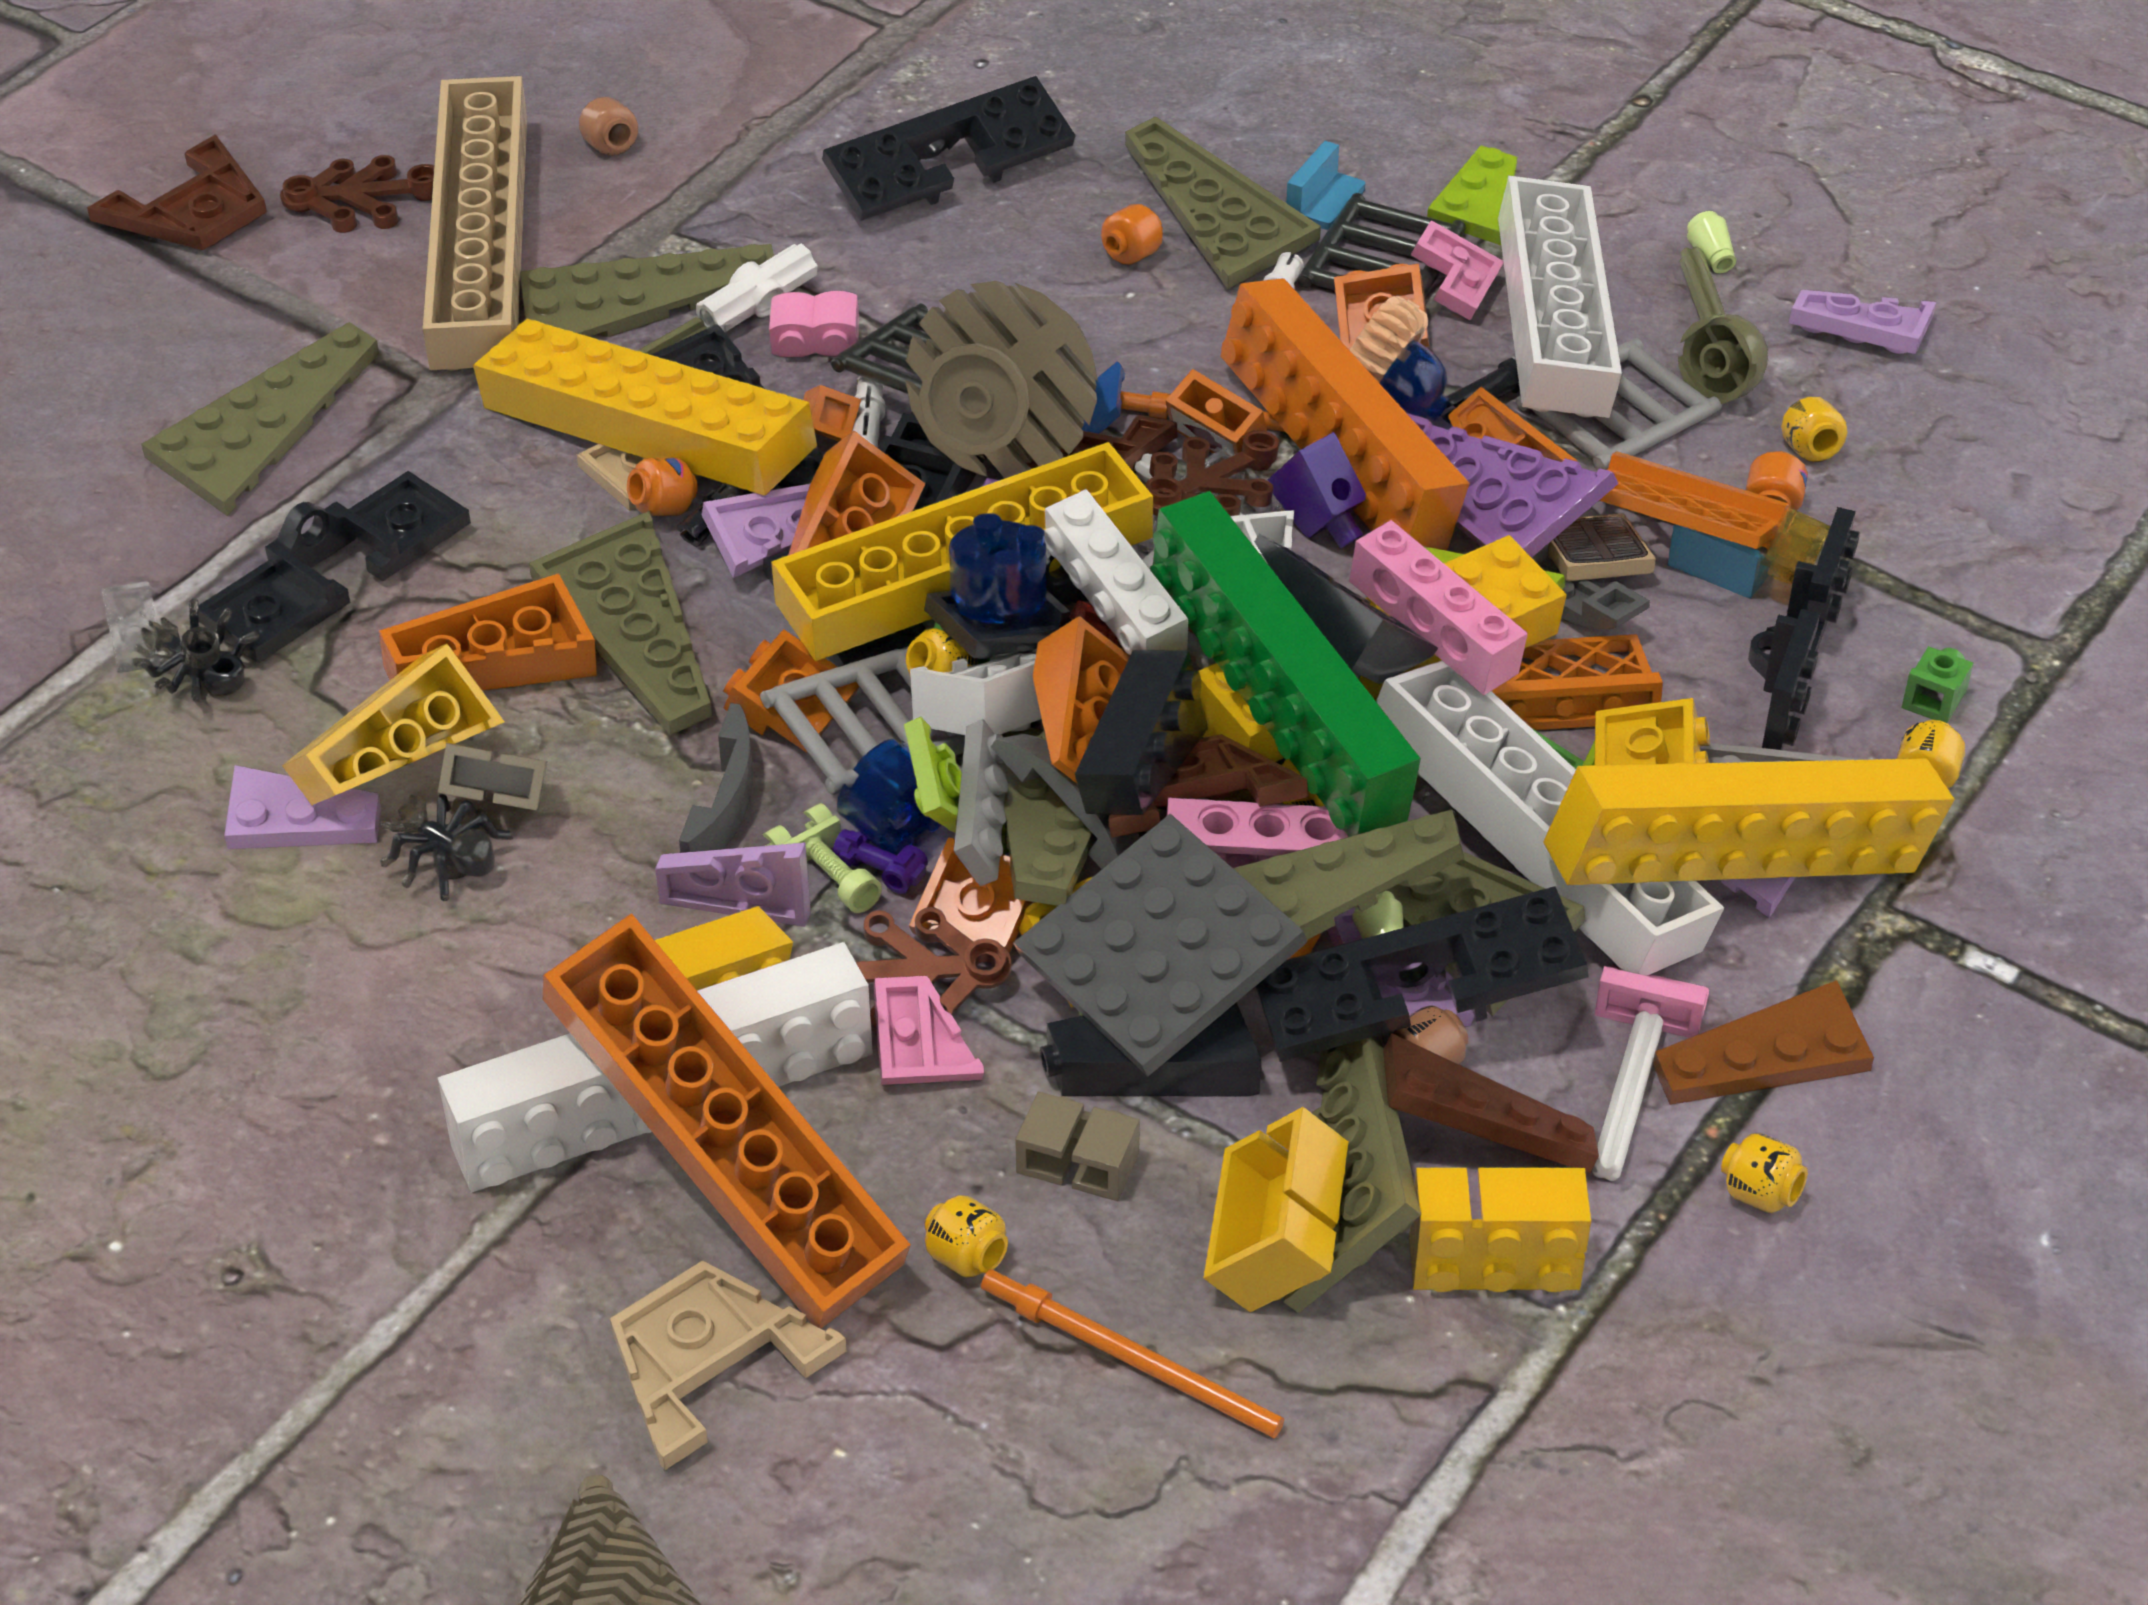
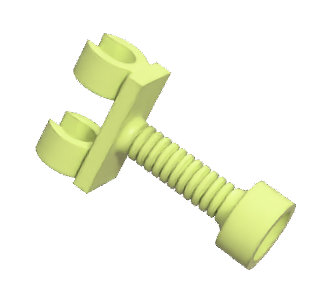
(856, 888)

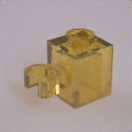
(1794, 540)

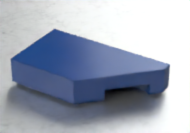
(1108, 399)

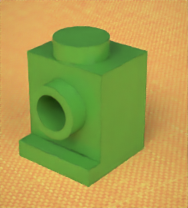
(1942, 672)

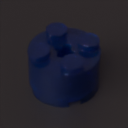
(998, 569)
(883, 798)

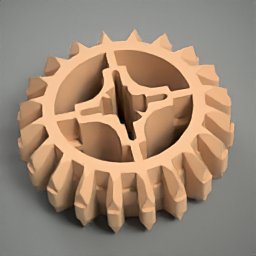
(1388, 334)

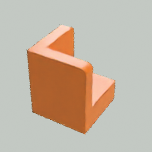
(832, 411)

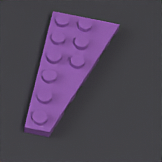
(1516, 488)

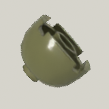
(1723, 357)

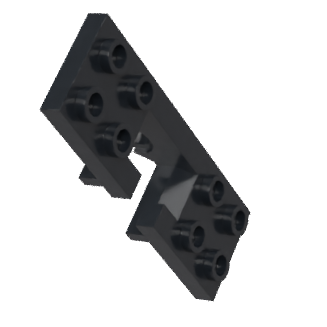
(999, 126)
(290, 597)
(1799, 633)
(1015, 635)
(1497, 950)

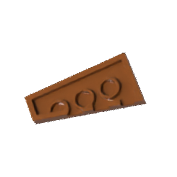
(1774, 1047)

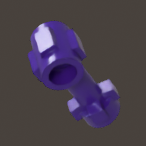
(899, 870)

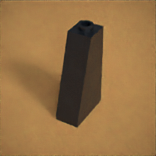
(1214, 1063)

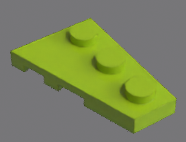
(1477, 193)
(936, 777)

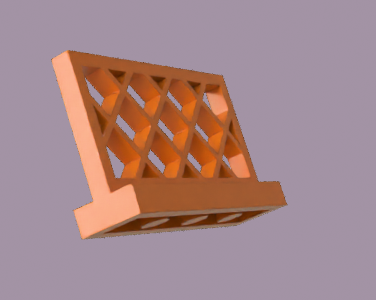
(1693, 501)
(1579, 691)

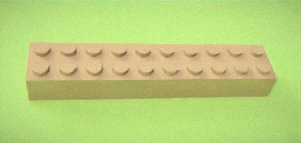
(475, 220)

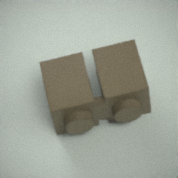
(471, 772)
(1063, 1133)

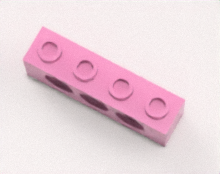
(1439, 606)
(1251, 833)

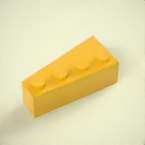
(398, 724)
(727, 947)

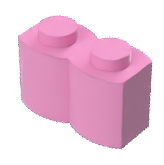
(813, 324)

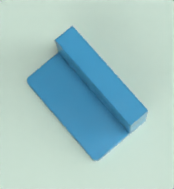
(1320, 189)
(1717, 561)

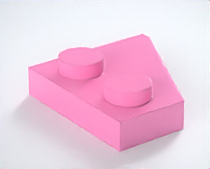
(918, 1036)

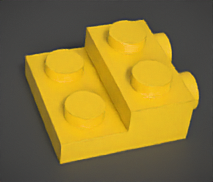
(1651, 734)

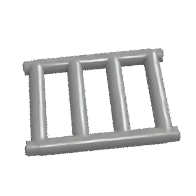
(1634, 439)
(823, 686)

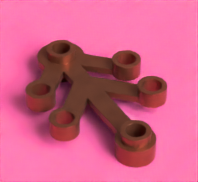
(357, 189)
(1257, 453)
(922, 962)

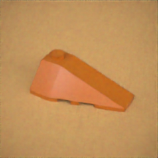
(1487, 416)
(854, 491)
(1073, 684)

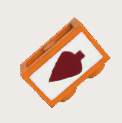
(1212, 413)

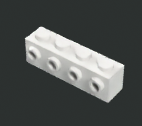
(1113, 576)

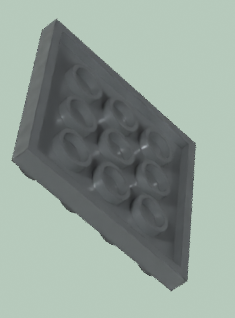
(1160, 944)

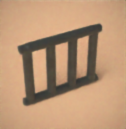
(1344, 228)
(878, 346)

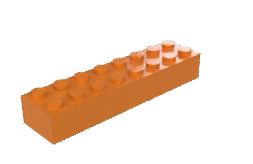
(1321, 389)
(725, 1121)

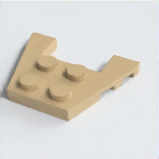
(697, 1331)

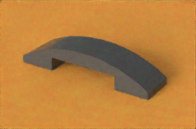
(1592, 605)
(1031, 760)
(716, 826)

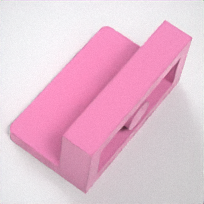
(1626, 994)

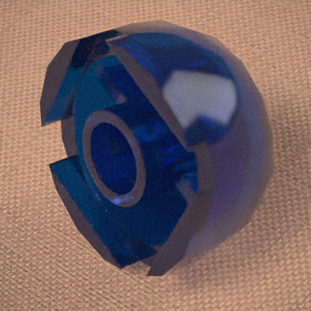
(1418, 382)

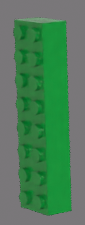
(1284, 667)

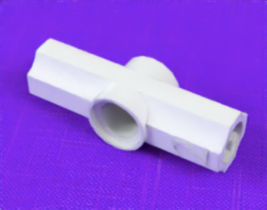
(755, 285)

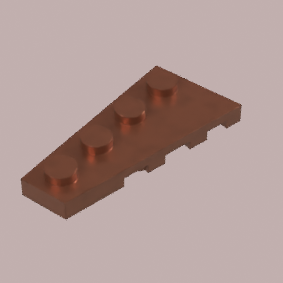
(1470, 1102)

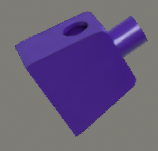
(1321, 490)

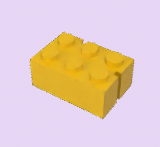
(1276, 1210)
(1527, 1235)

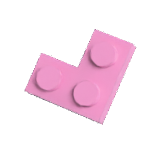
(1467, 268)

